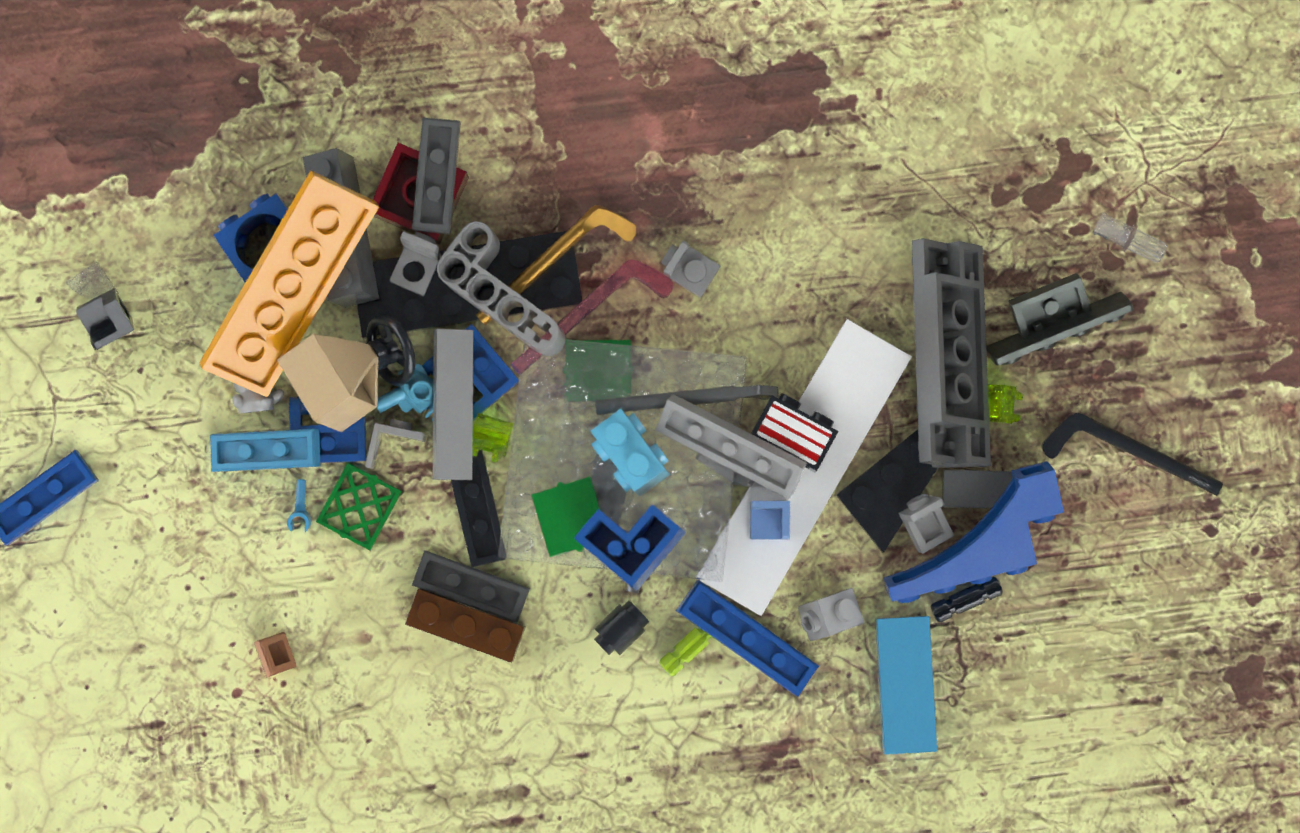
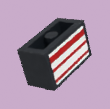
(795, 431)

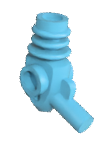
(414, 394)

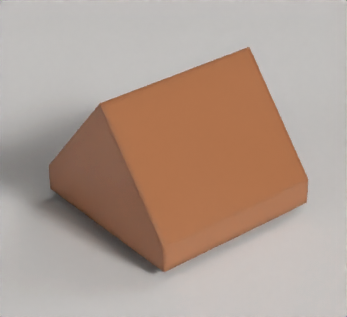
(275, 654)

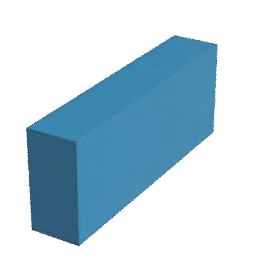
(906, 685)

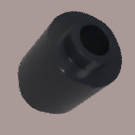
(620, 628)

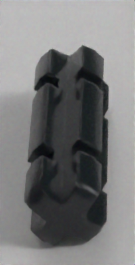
(966, 599)

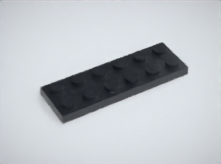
(443, 307)

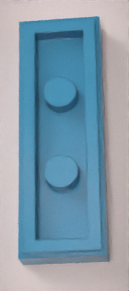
(265, 450)

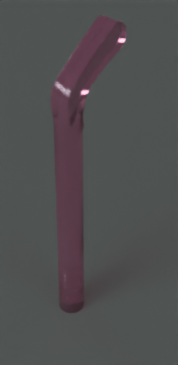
(629, 270)

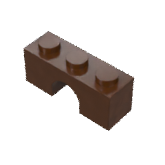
(465, 625)

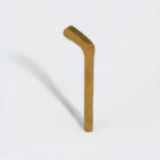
(592, 218)

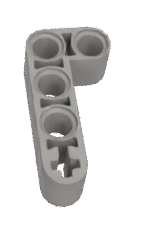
(504, 298)

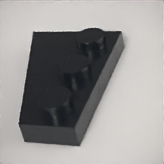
(886, 489)

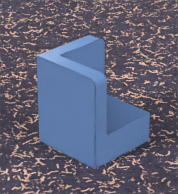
(769, 520)

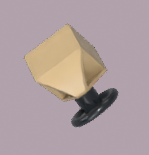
(341, 375)

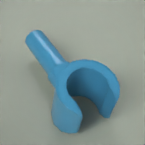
(300, 506)

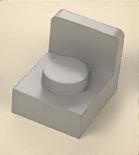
(689, 268)

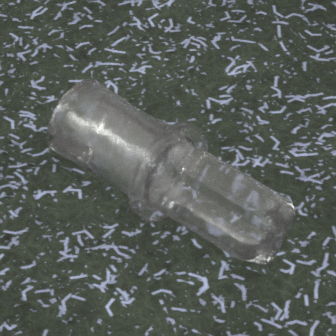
(1130, 238)

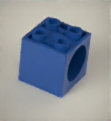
(235, 231)

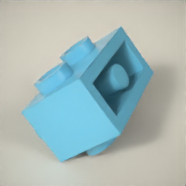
(637, 463)

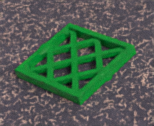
(372, 481)

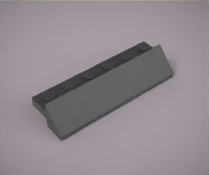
(951, 354)

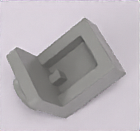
(926, 522)
(830, 614)

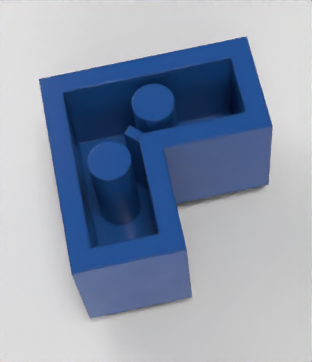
(633, 553)

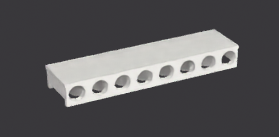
(851, 392)

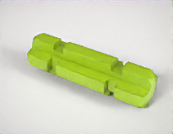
(685, 650)

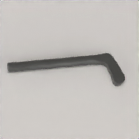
(696, 397)

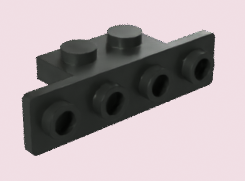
(1053, 315)

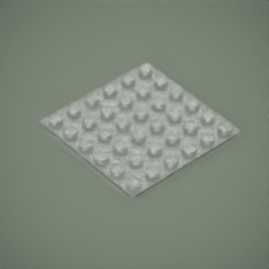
(555, 446)

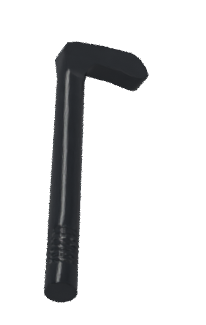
(1079, 422)

